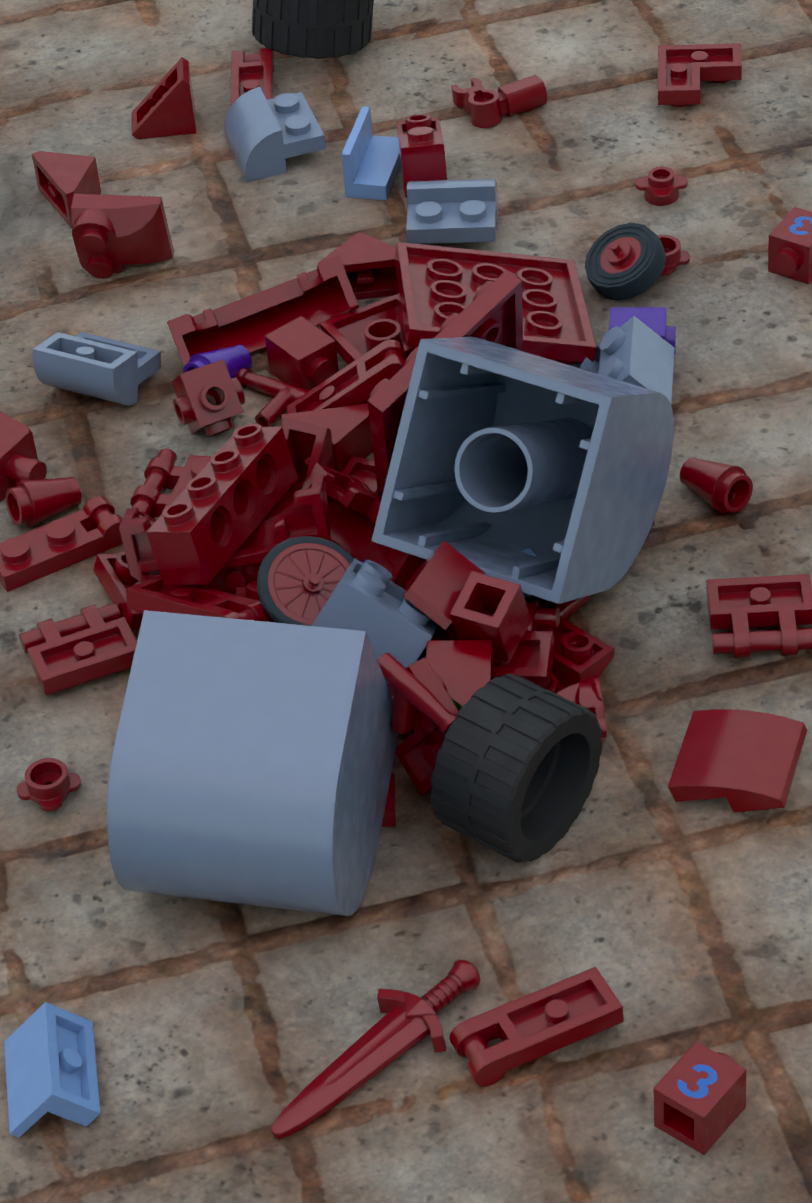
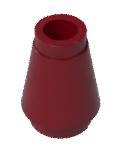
(718, 484)
(41, 499)

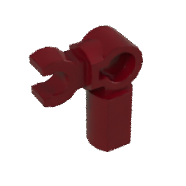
(511, 99)

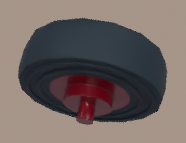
(625, 261)

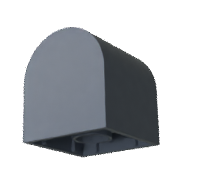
(524, 456)
(250, 763)

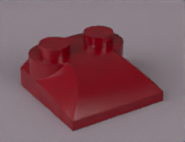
(119, 232)
(367, 327)

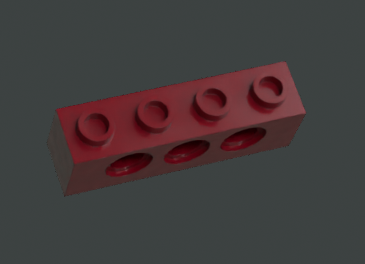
(222, 505)

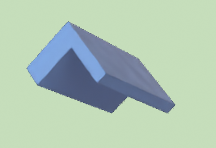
(369, 161)
(51, 1069)

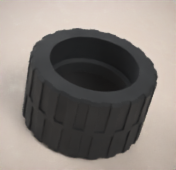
(313, 26)
(516, 767)

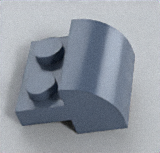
(270, 131)
(452, 211)
(95, 366)

